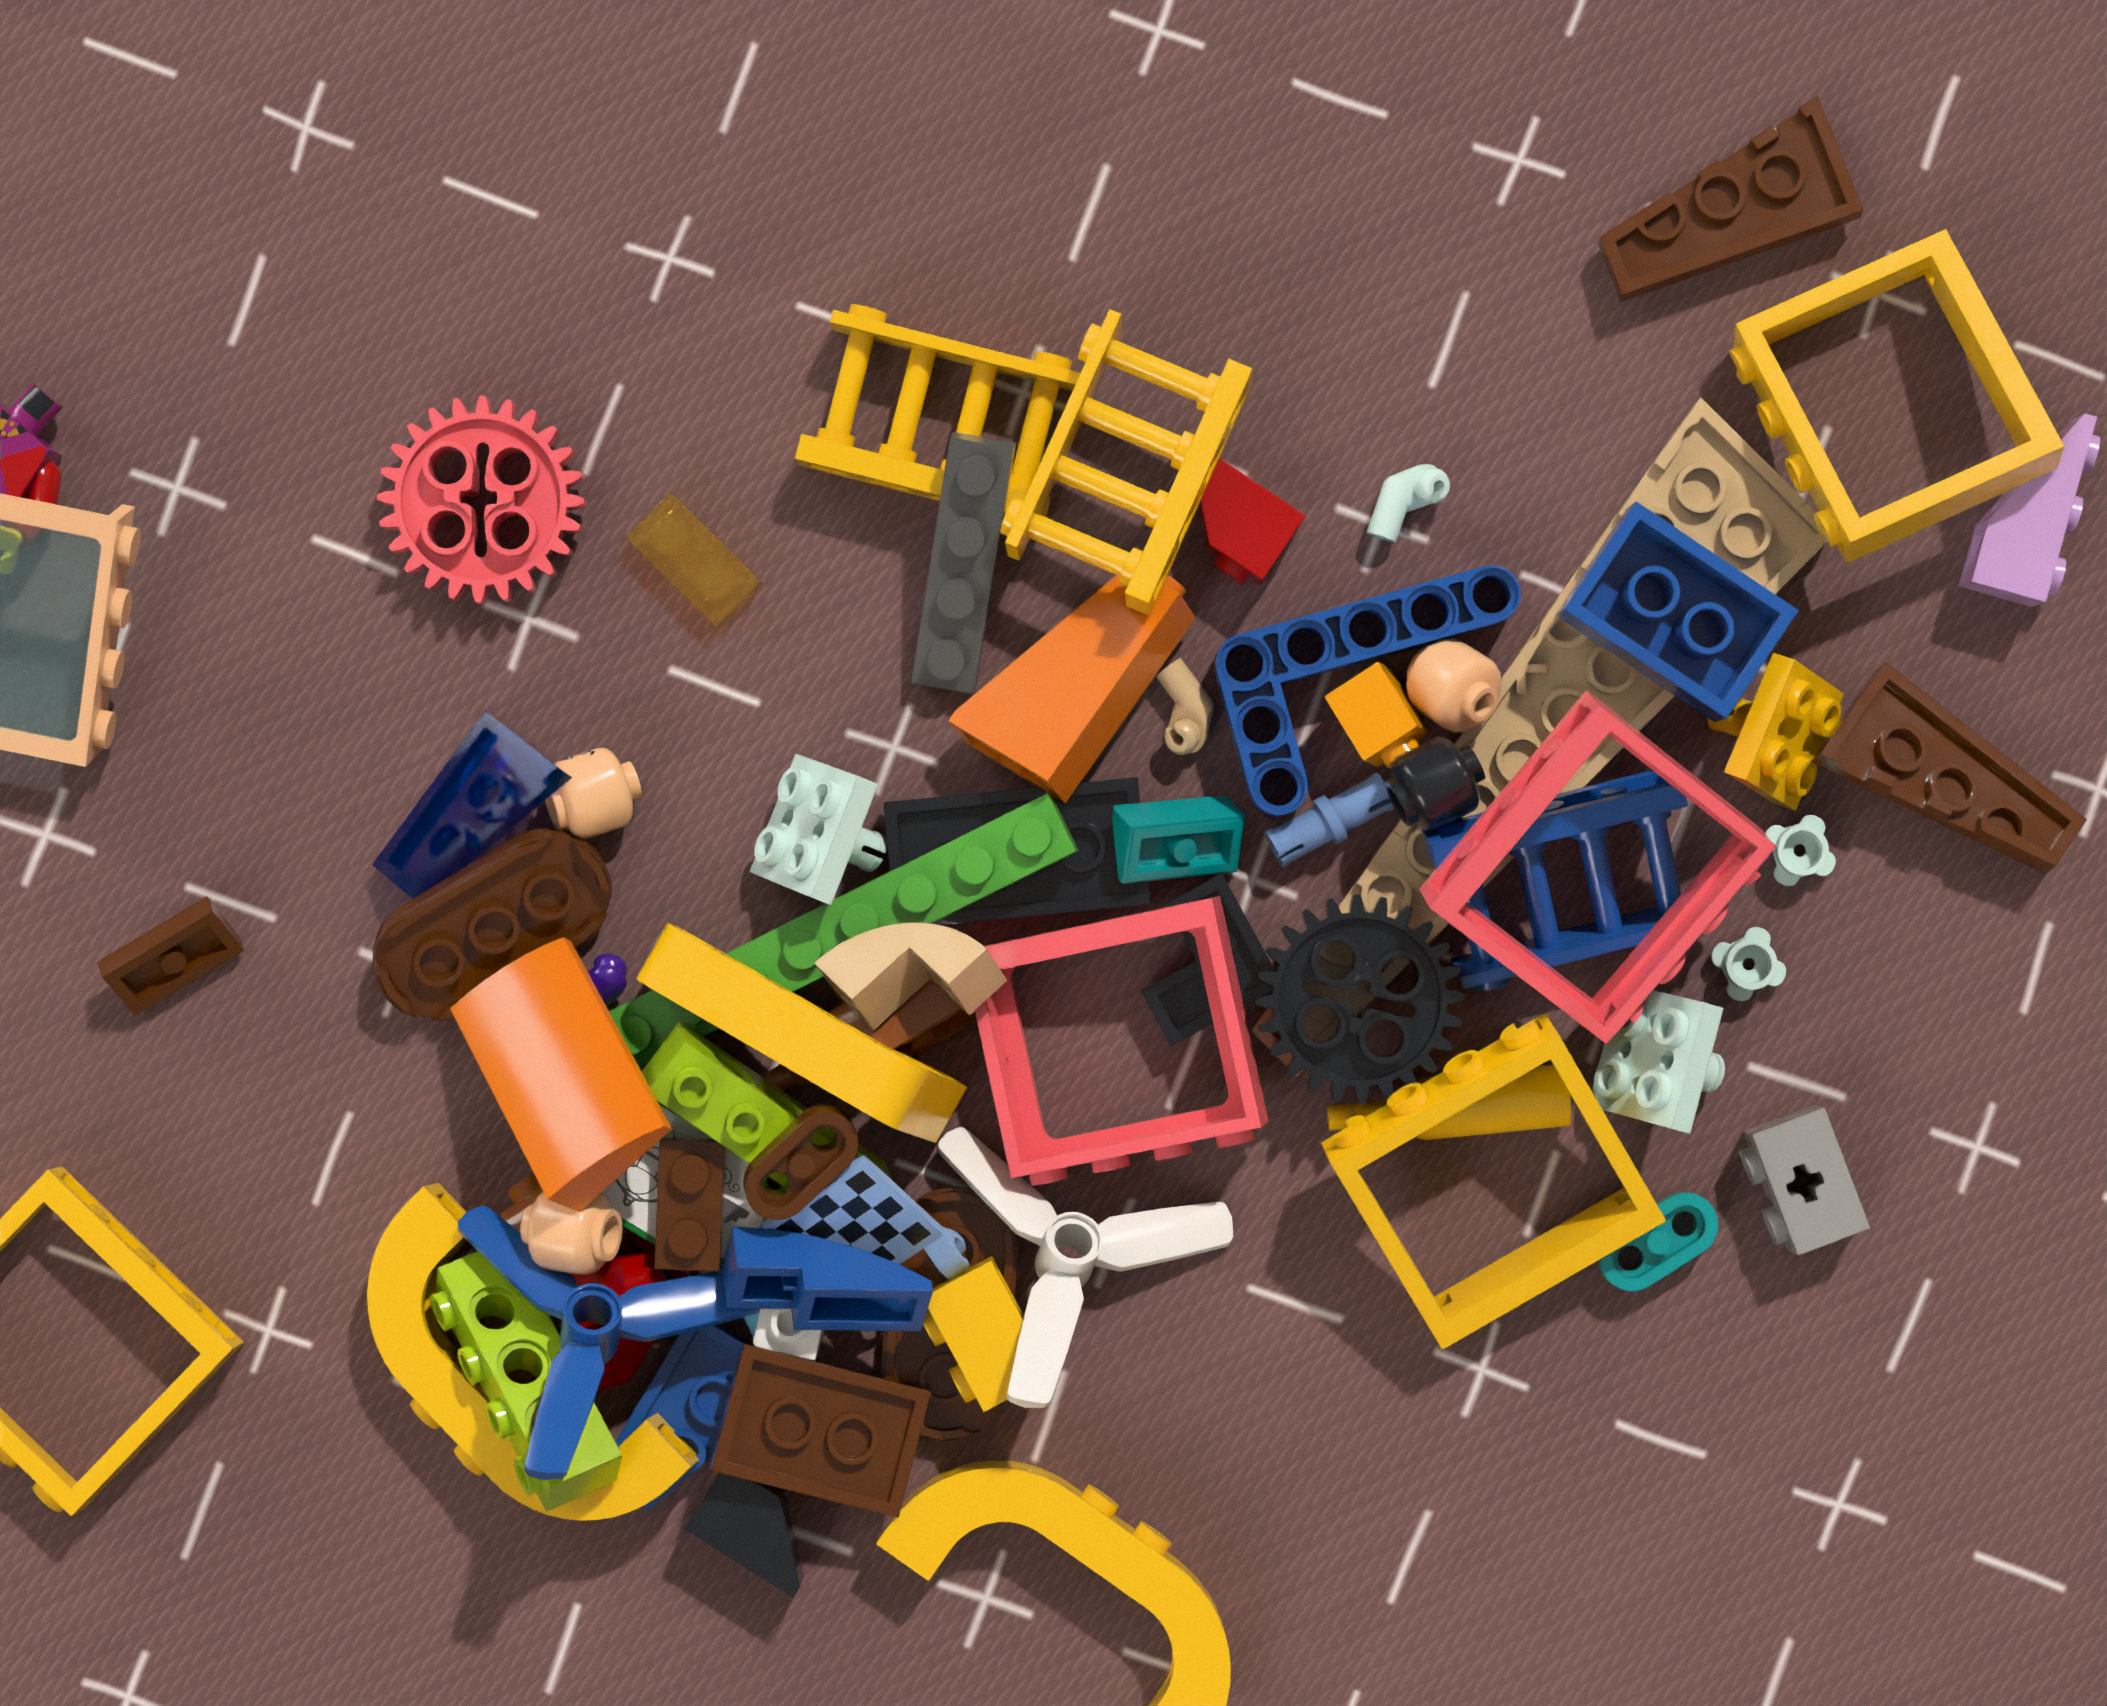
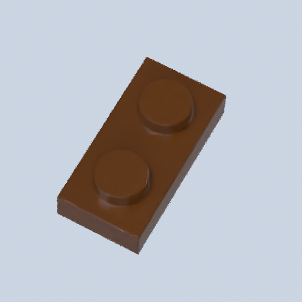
(170, 956)
(689, 1204)

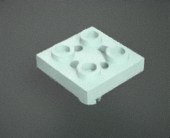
(817, 830)
(1661, 1062)

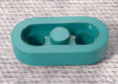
(1661, 1247)

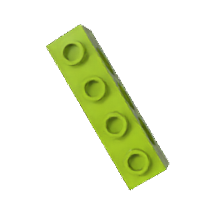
(726, 1097)
(475, 1289)

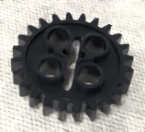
(1372, 942)

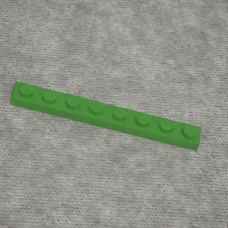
(913, 893)

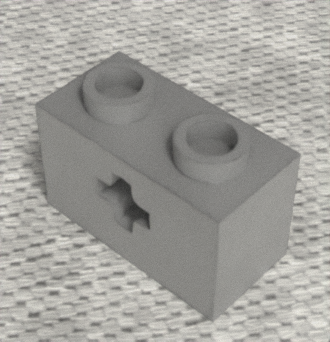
(1831, 1203)

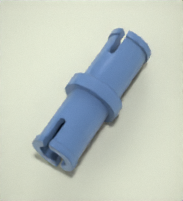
(1329, 820)

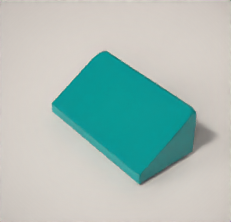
(1177, 838)

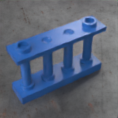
(1586, 818)

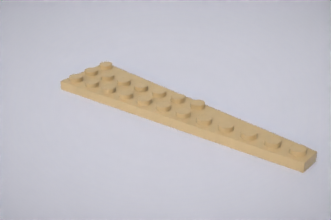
(1706, 488)

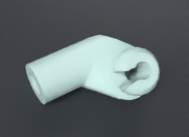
(1404, 493)

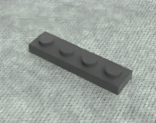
(963, 562)

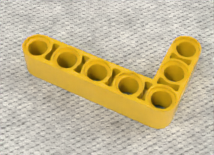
(801, 1035)

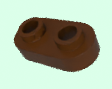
(804, 1163)

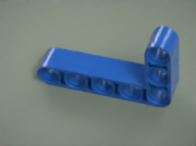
(1338, 652)

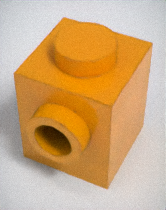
(1377, 715)

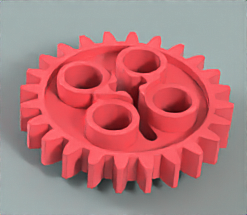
(423, 501)

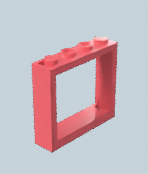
(1519, 805)

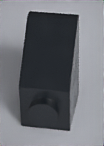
(752, 1528)

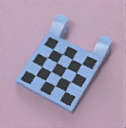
(877, 1216)

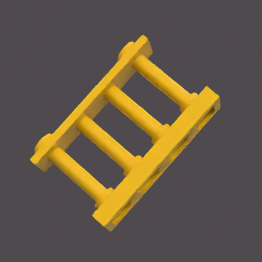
(895, 461)
(1165, 512)

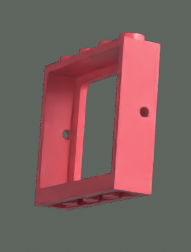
(1011, 1077)

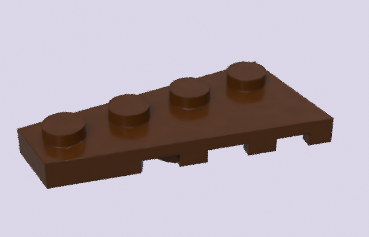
(1757, 199)
(1936, 765)

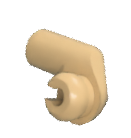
(1191, 710)

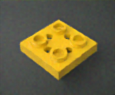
(1781, 731)

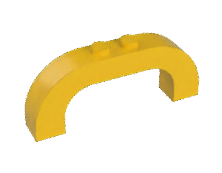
(429, 1369)
(1090, 1532)

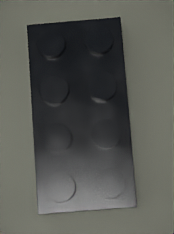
(1071, 885)

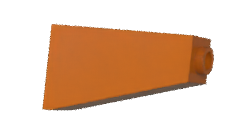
(1073, 687)

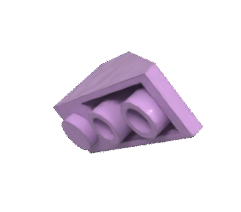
(2022, 534)

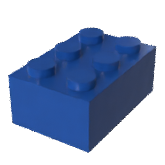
(1676, 612)

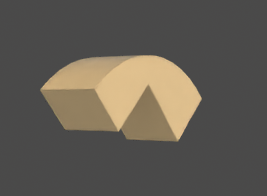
(892, 962)

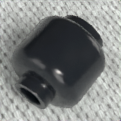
(1435, 783)

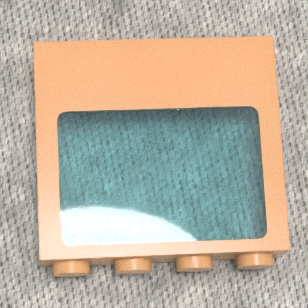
(61, 626)

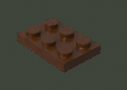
(820, 1430)

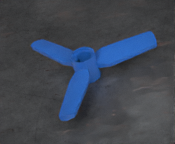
(576, 1372)

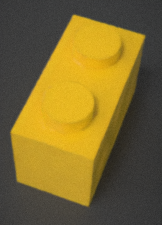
(981, 1328)

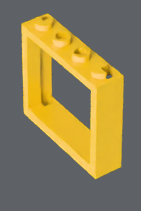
(2036, 440)
(1542, 1260)
(160, 1289)

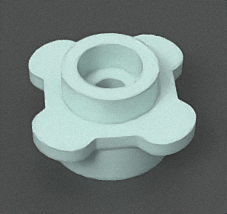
(1816, 857)
(1765, 970)

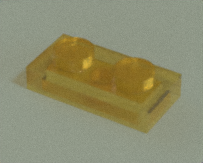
(694, 560)

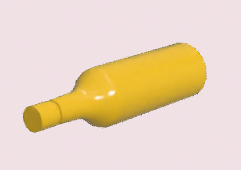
(1526, 1103)

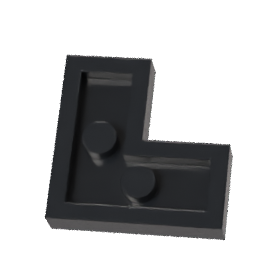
(1181, 998)

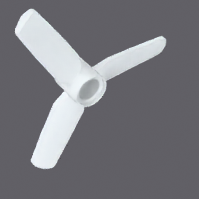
(1114, 1244)

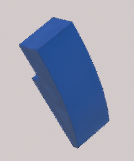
(822, 1282)

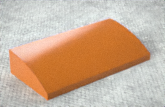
(561, 1073)

